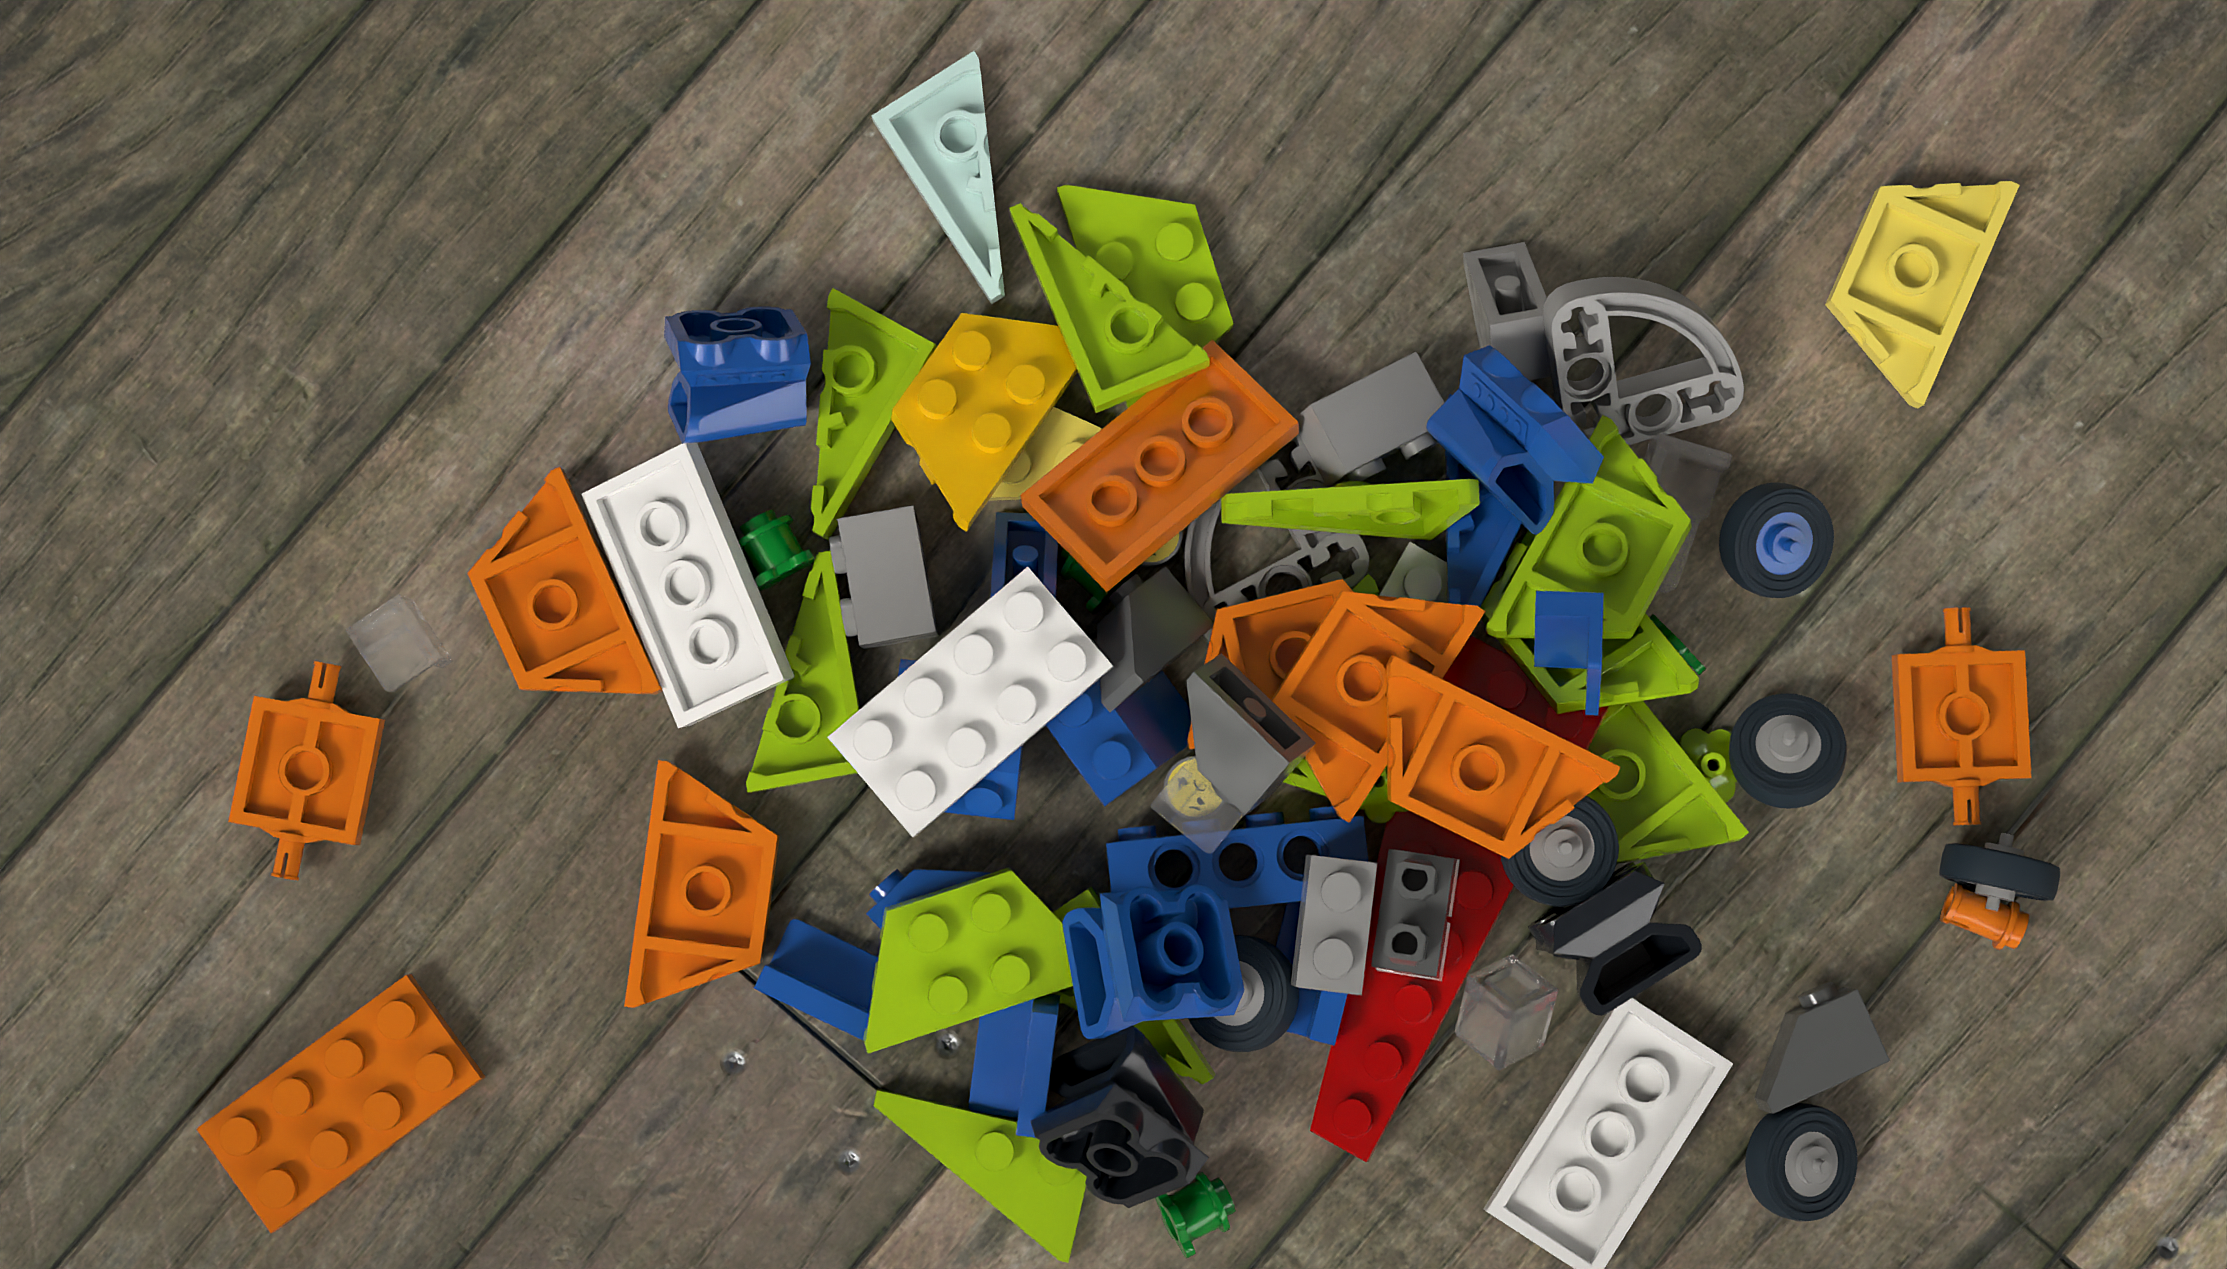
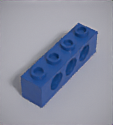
(1271, 882)

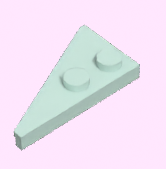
(944, 149)

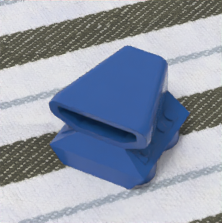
(737, 372)
(1512, 437)
(1152, 958)

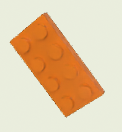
(1159, 467)
(340, 1103)

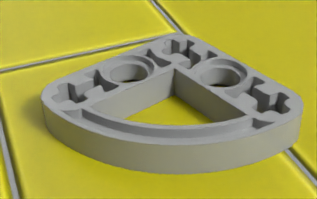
(1620, 398)
(1310, 545)

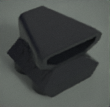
(1615, 941)
(1122, 1120)

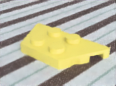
(1916, 274)

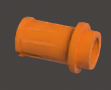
(1968, 912)

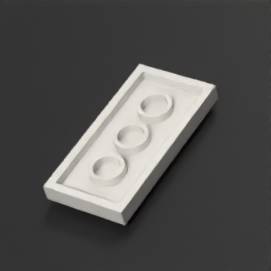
(687, 584)
(970, 702)
(1608, 1136)

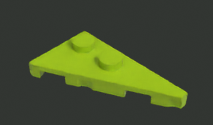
(814, 701)

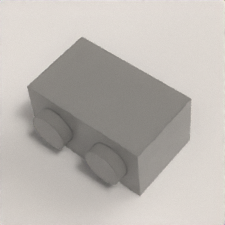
(1371, 421)
(885, 578)
(1333, 924)

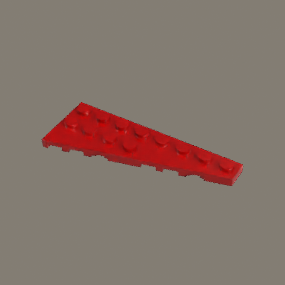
(1399, 1015)

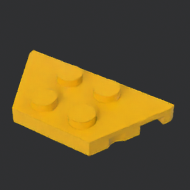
(982, 404)

